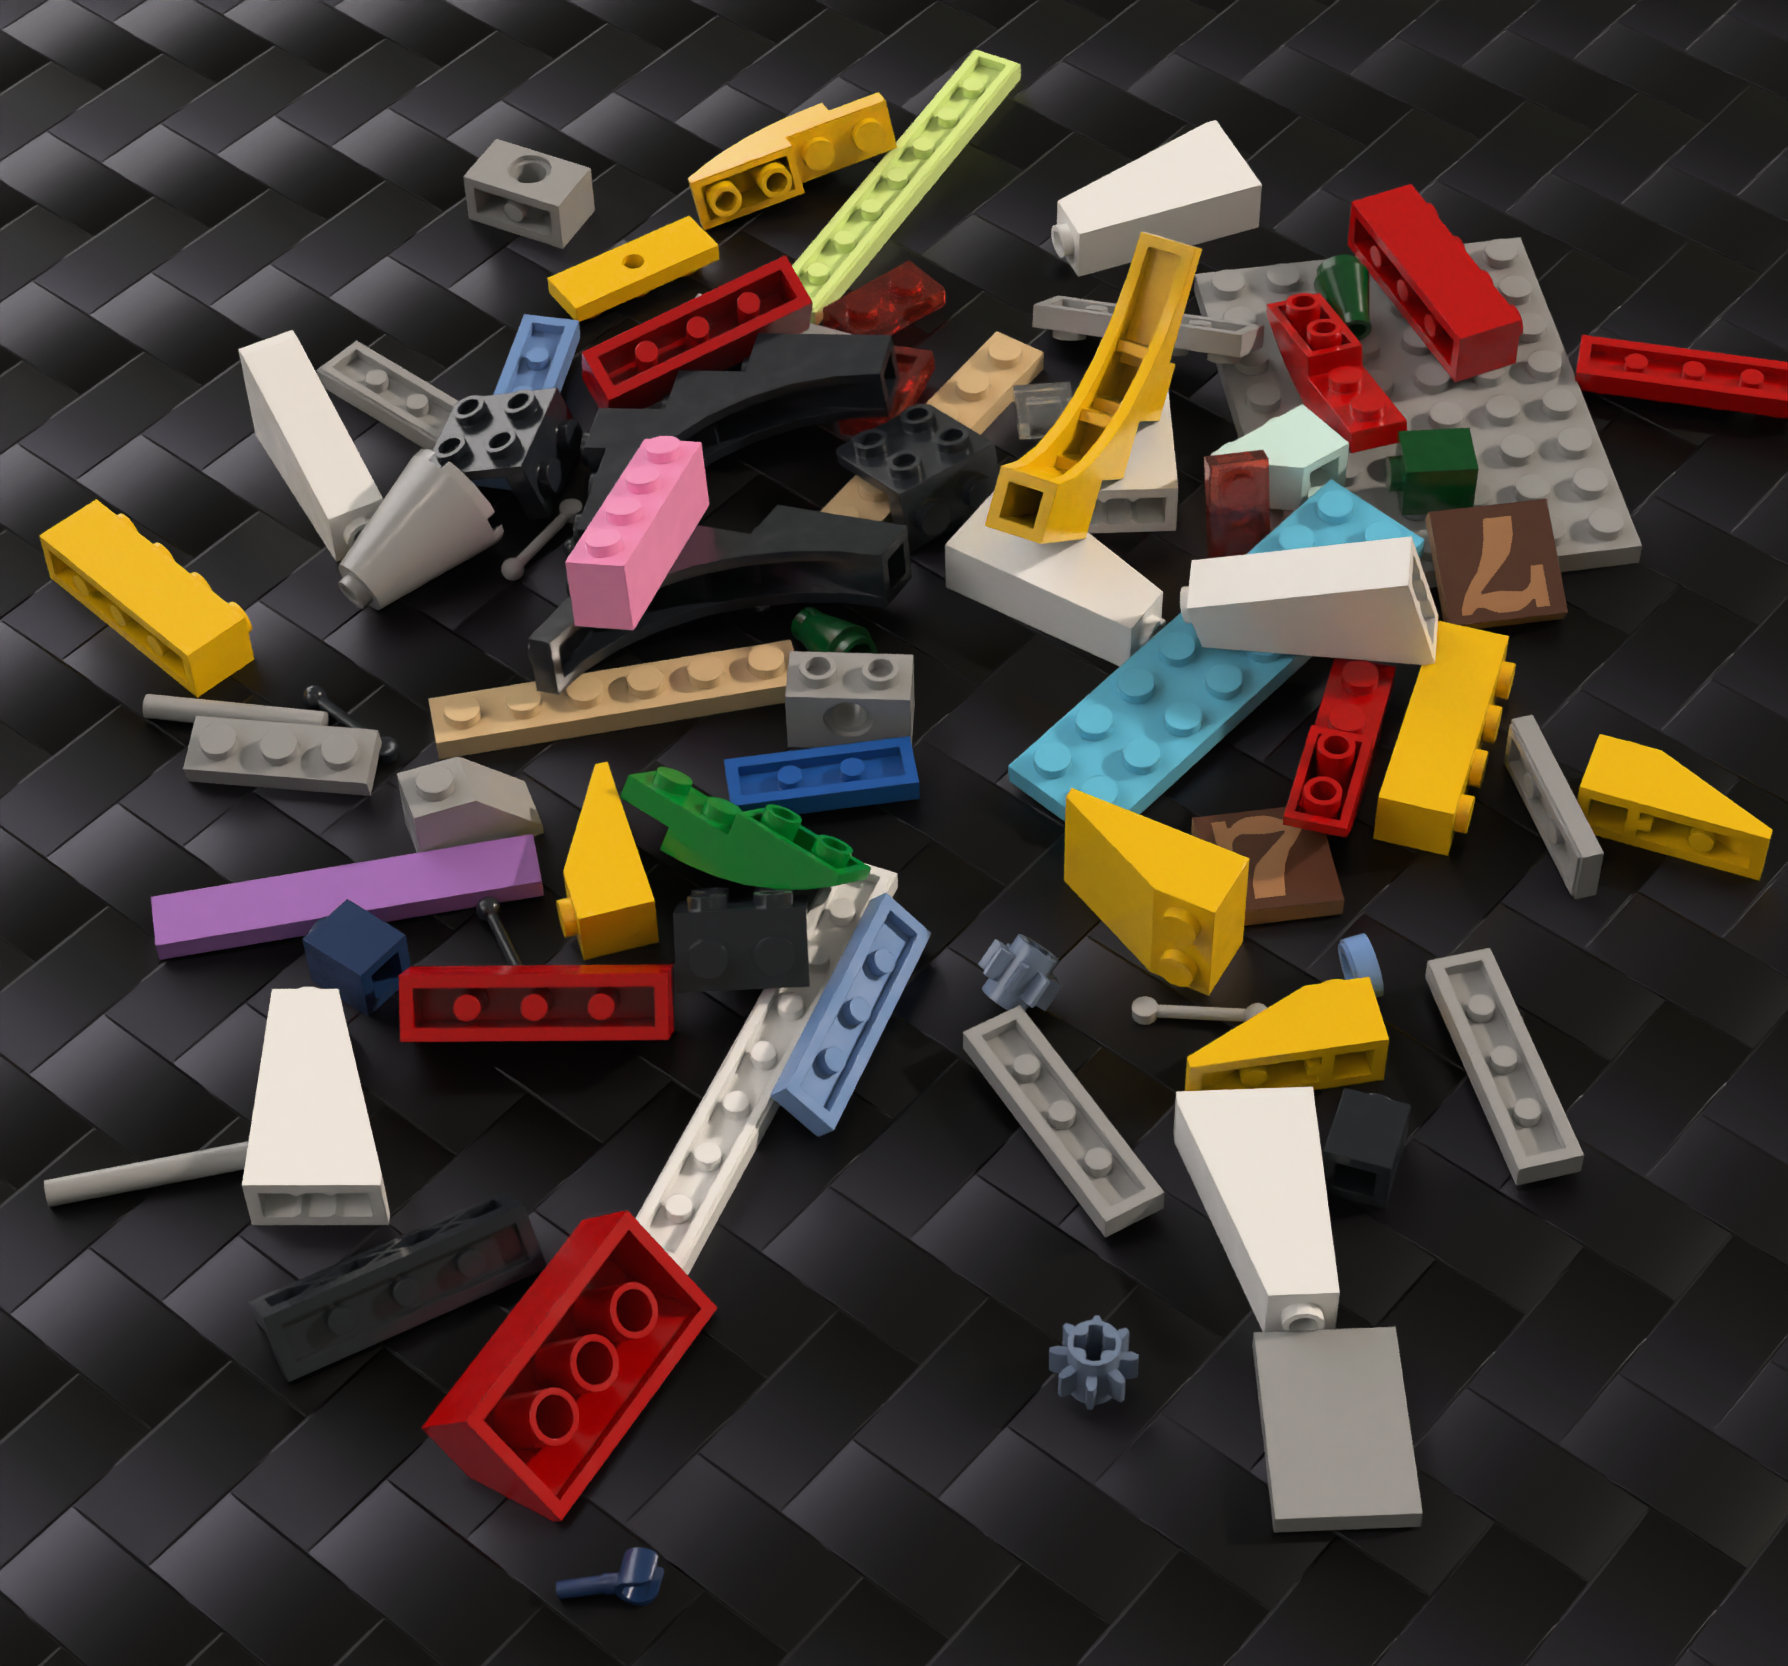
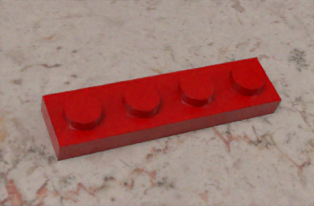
(1683, 376)

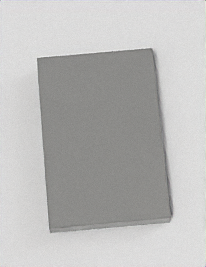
(1336, 1430)

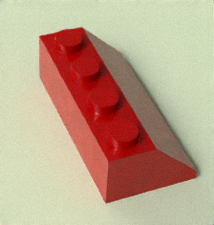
(571, 1366)

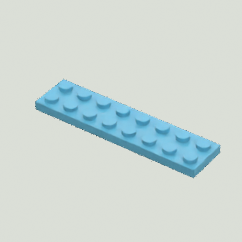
(1175, 695)

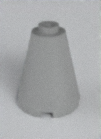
(417, 534)

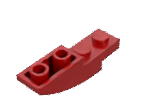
(1330, 372)
(1341, 748)

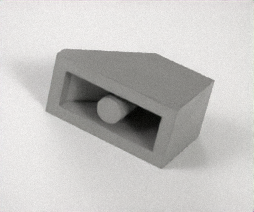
(464, 805)

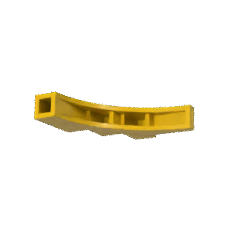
(1057, 483)

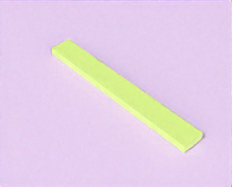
(903, 178)

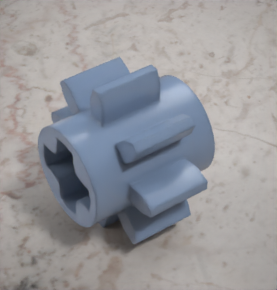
(1020, 974)
(1093, 1362)

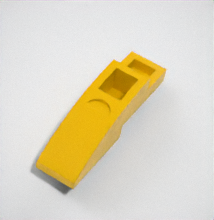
(787, 153)

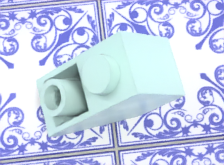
(1300, 454)

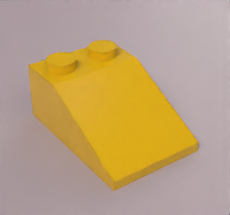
(1157, 889)

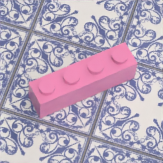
(637, 534)

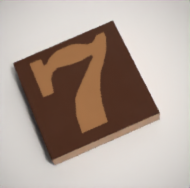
(1496, 564)
(1288, 866)

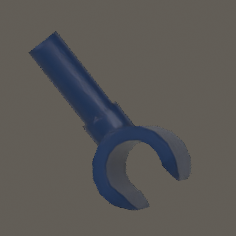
(635, 1583)

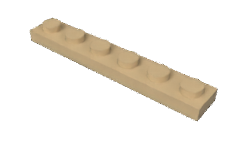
(971, 397)
(611, 700)

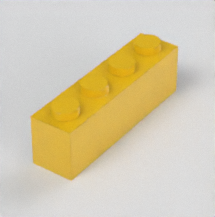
(148, 597)
(1442, 740)

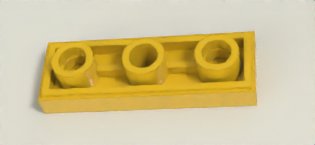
(633, 269)

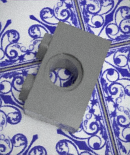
(529, 193)
(848, 698)

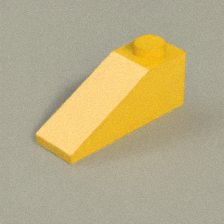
(1663, 807)
(604, 878)
(1309, 1039)

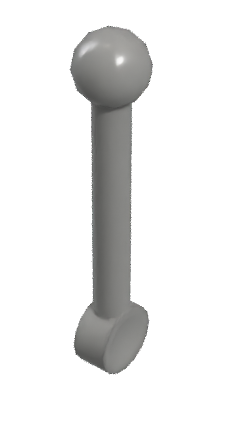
(514, 567)
(1146, 1011)

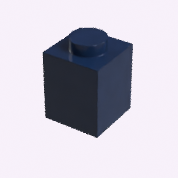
(356, 956)

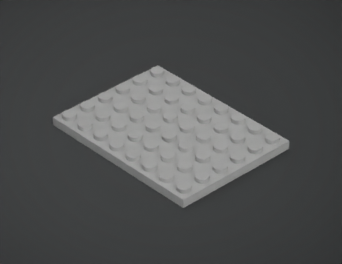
(1523, 419)

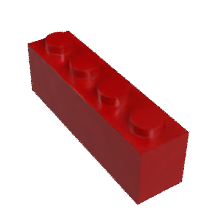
(1434, 282)
(696, 336)
(536, 1003)

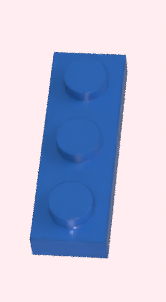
(825, 777)

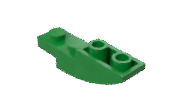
(746, 847)

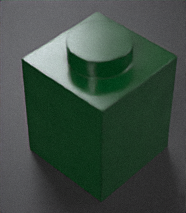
(1433, 470)

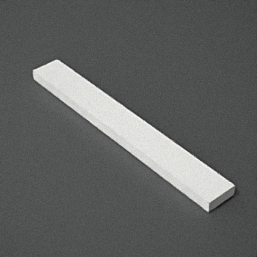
(738, 1101)

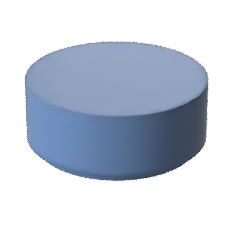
(1360, 961)

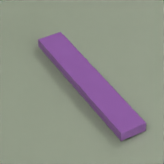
(385, 887)

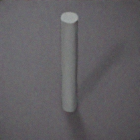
(186, 710)
(145, 1174)

